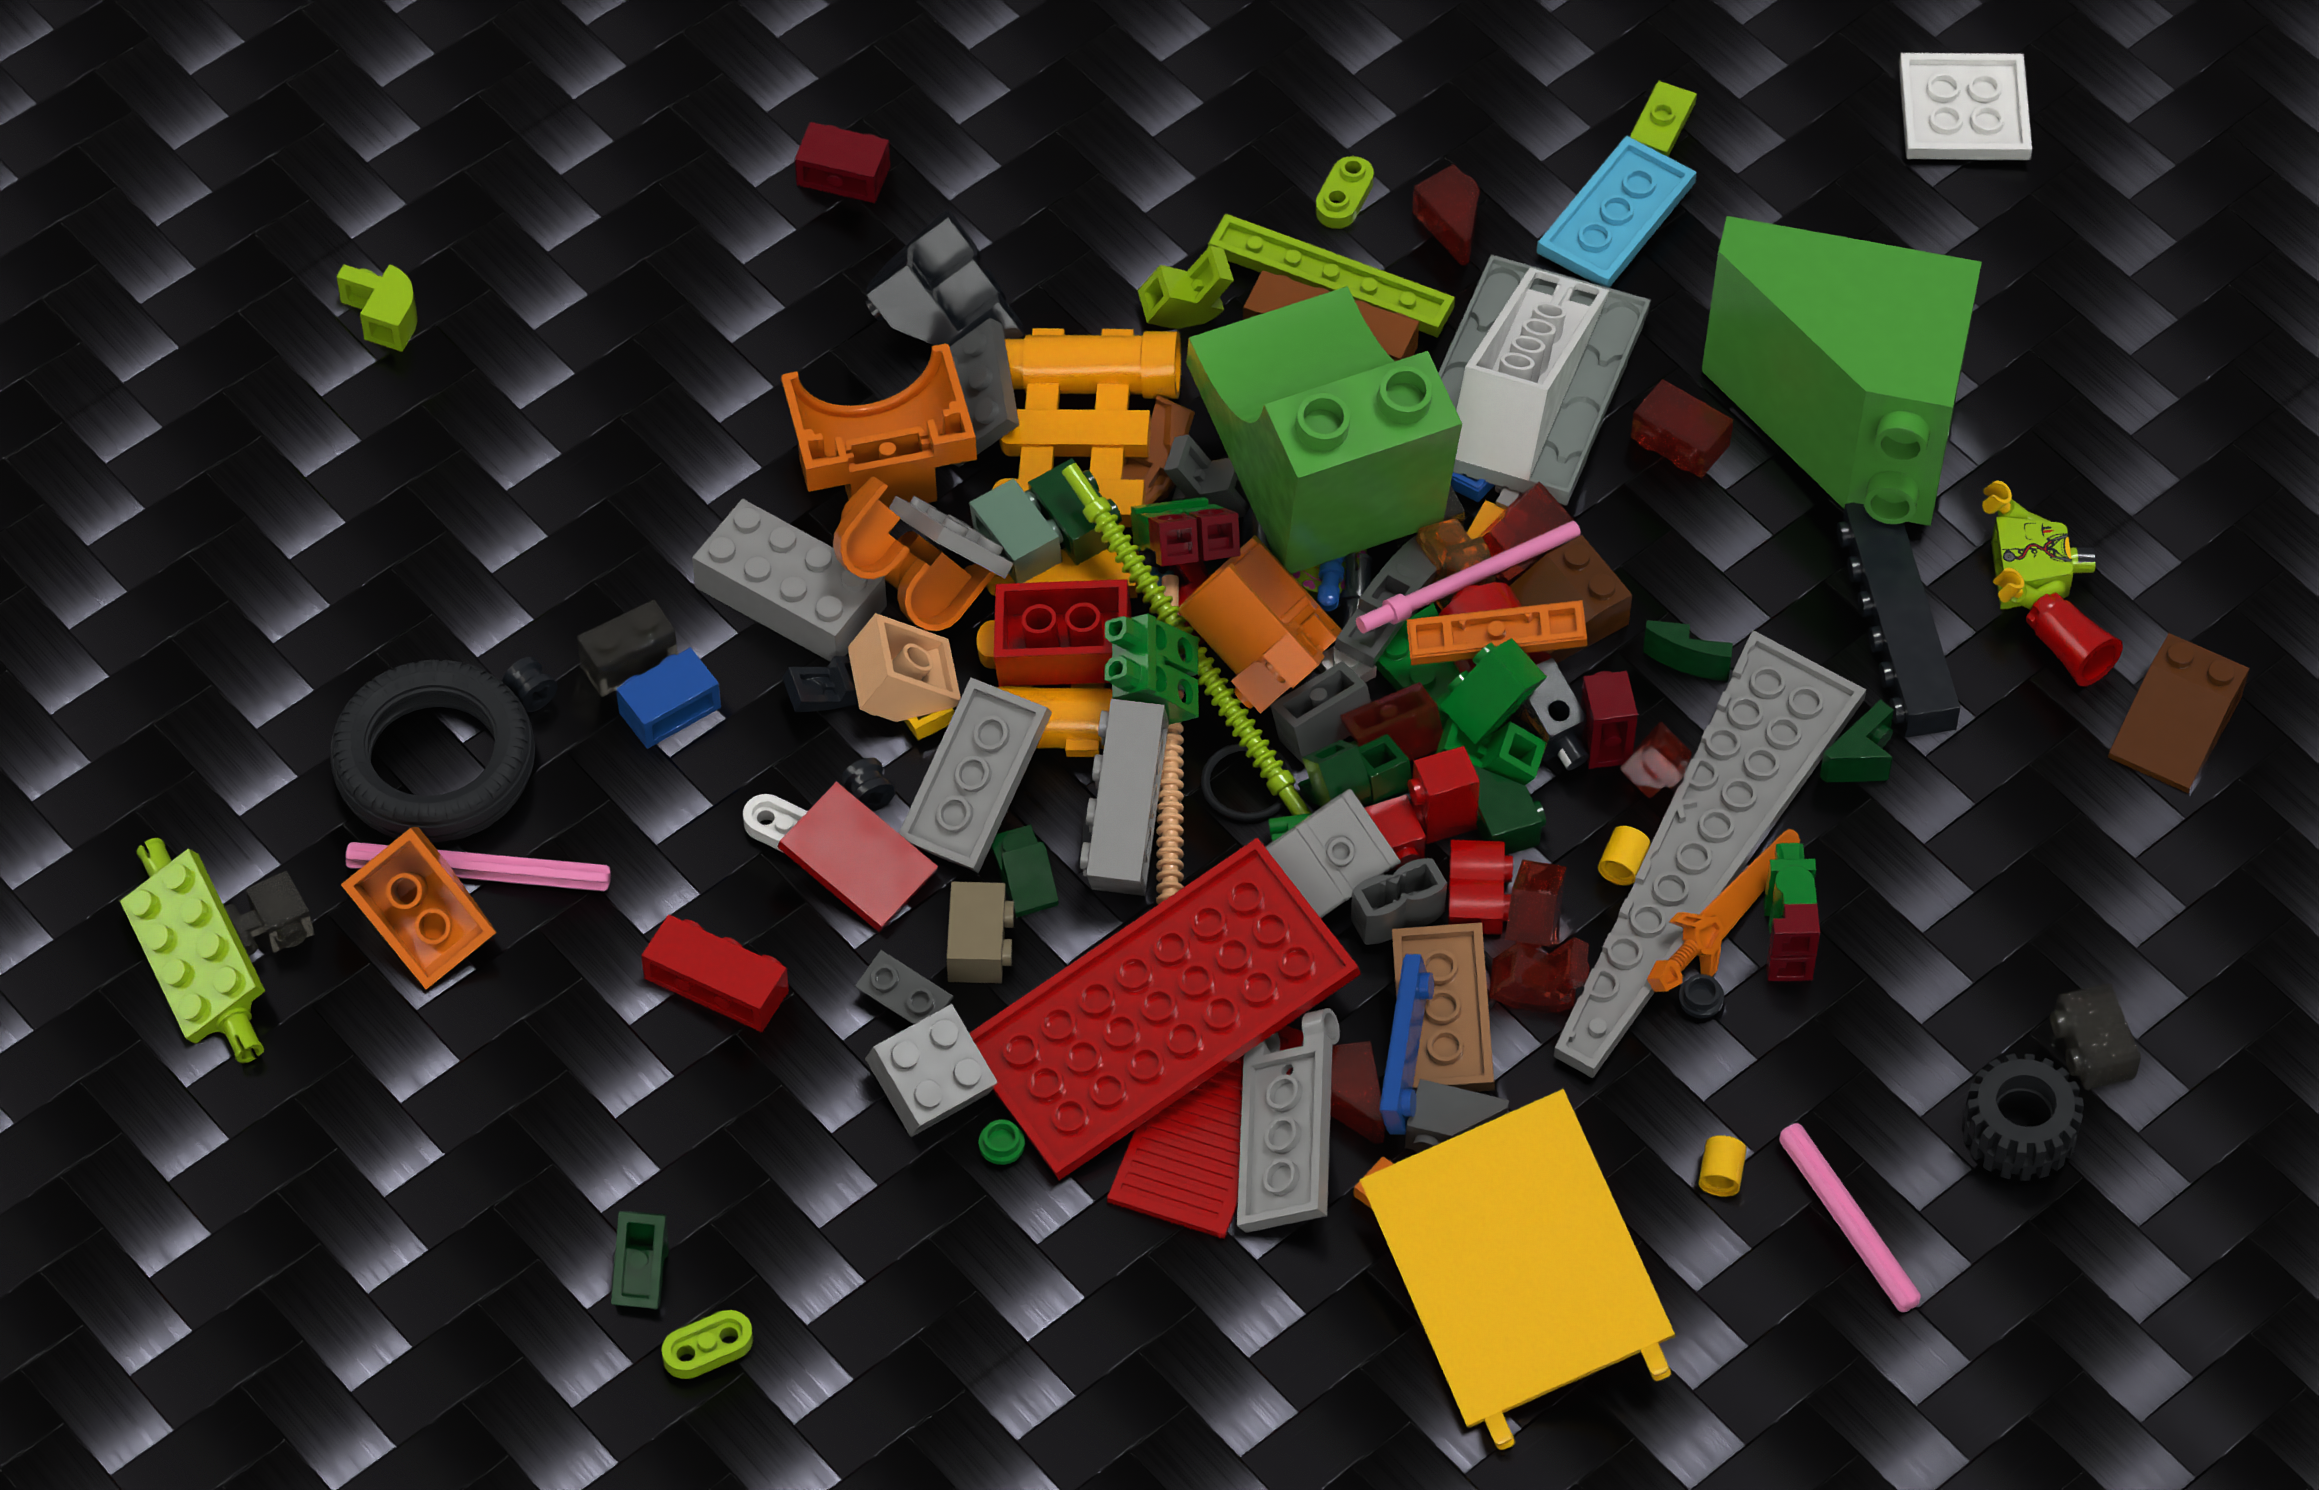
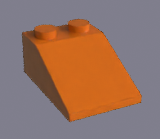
(419, 906)

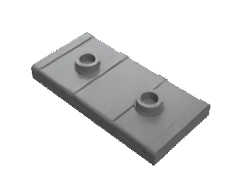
(1333, 852)

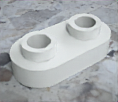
(771, 808)

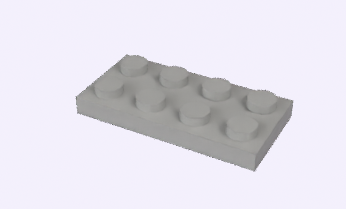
(974, 774)

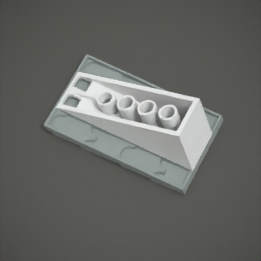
(1536, 373)

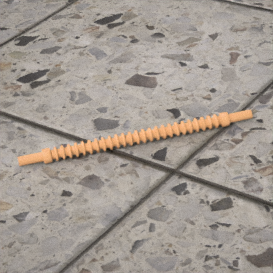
(1170, 795)

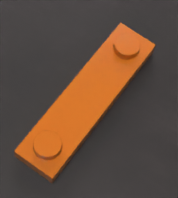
(1465, 634)

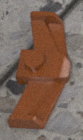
(1167, 422)

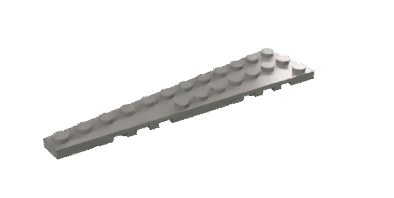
(1743, 777)

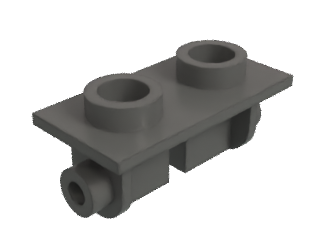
(902, 989)

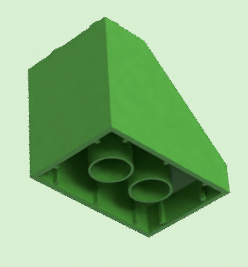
(1844, 357)

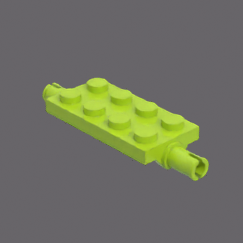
(194, 949)

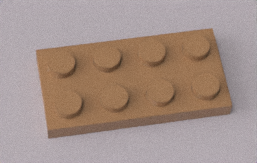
(1456, 1021)

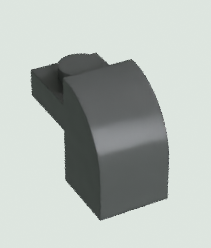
(1200, 477)

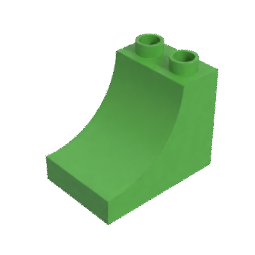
(1327, 428)

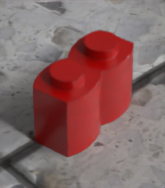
(1477, 884)

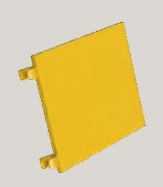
(1518, 1261)

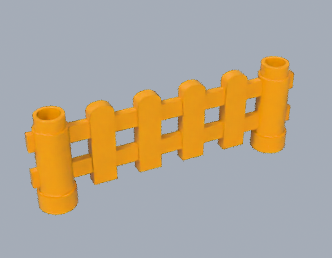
(1113, 369)

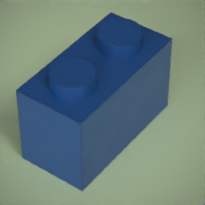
(668, 697)

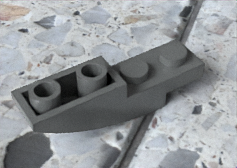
(1402, 574)

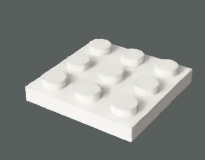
(1965, 106)

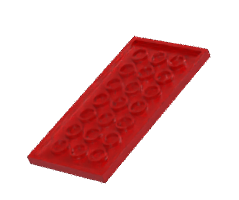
(1161, 1007)

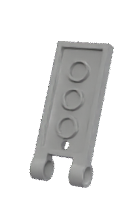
(1286, 1127)

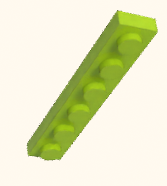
(1302, 262)

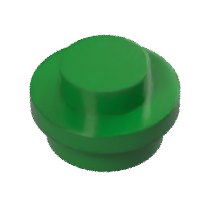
(1001, 1142)

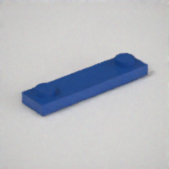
(1398, 1095)

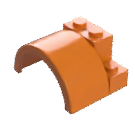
(887, 439)
(1260, 624)

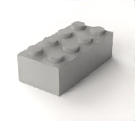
(786, 581)
(1127, 796)

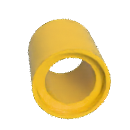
(1623, 855)
(1722, 1166)

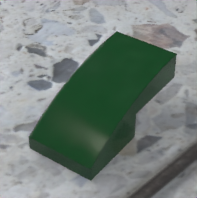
(1672, 647)

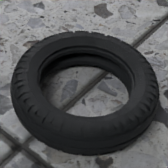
(421, 687)

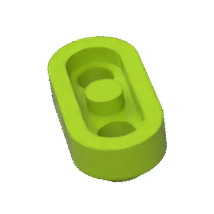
(1347, 189)
(705, 1343)

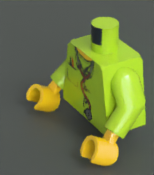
(2030, 552)

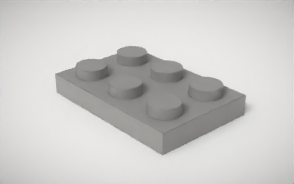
(952, 534)

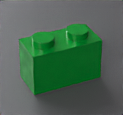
(1492, 690)

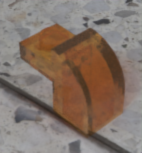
(1452, 551)

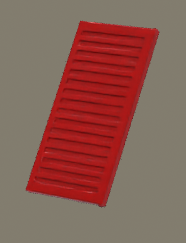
(1188, 1154)

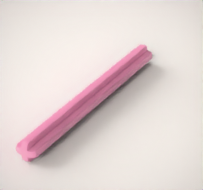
(504, 868)

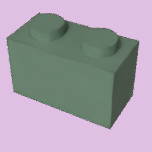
(1016, 523)

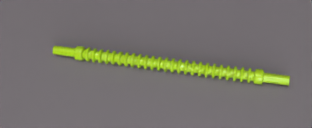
(1098, 511)

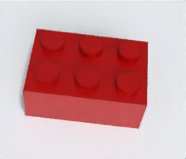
(1055, 630)

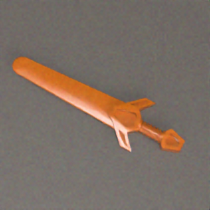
(1706, 930)

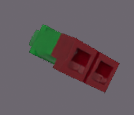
(1185, 531)
(1793, 915)

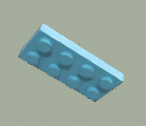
(1616, 212)

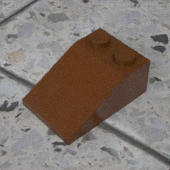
(1577, 574)
(2179, 713)

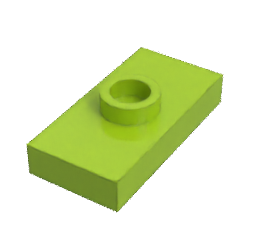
(1664, 117)

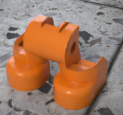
(929, 584)

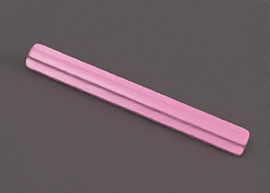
(1850, 1218)

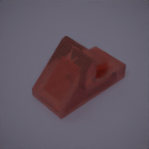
(1657, 761)

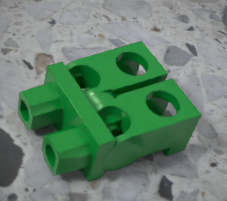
(1148, 665)

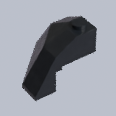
(939, 289)

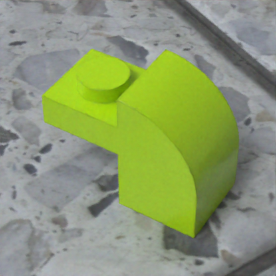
(1189, 297)
(385, 302)

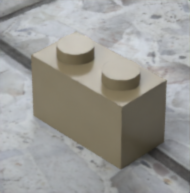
(978, 931)

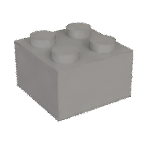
(931, 1070)

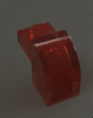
(1539, 980)

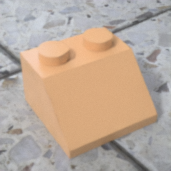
(902, 670)

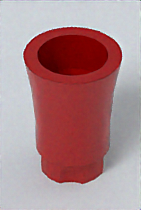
(2074, 638)

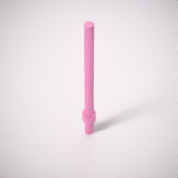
(1401, 607)

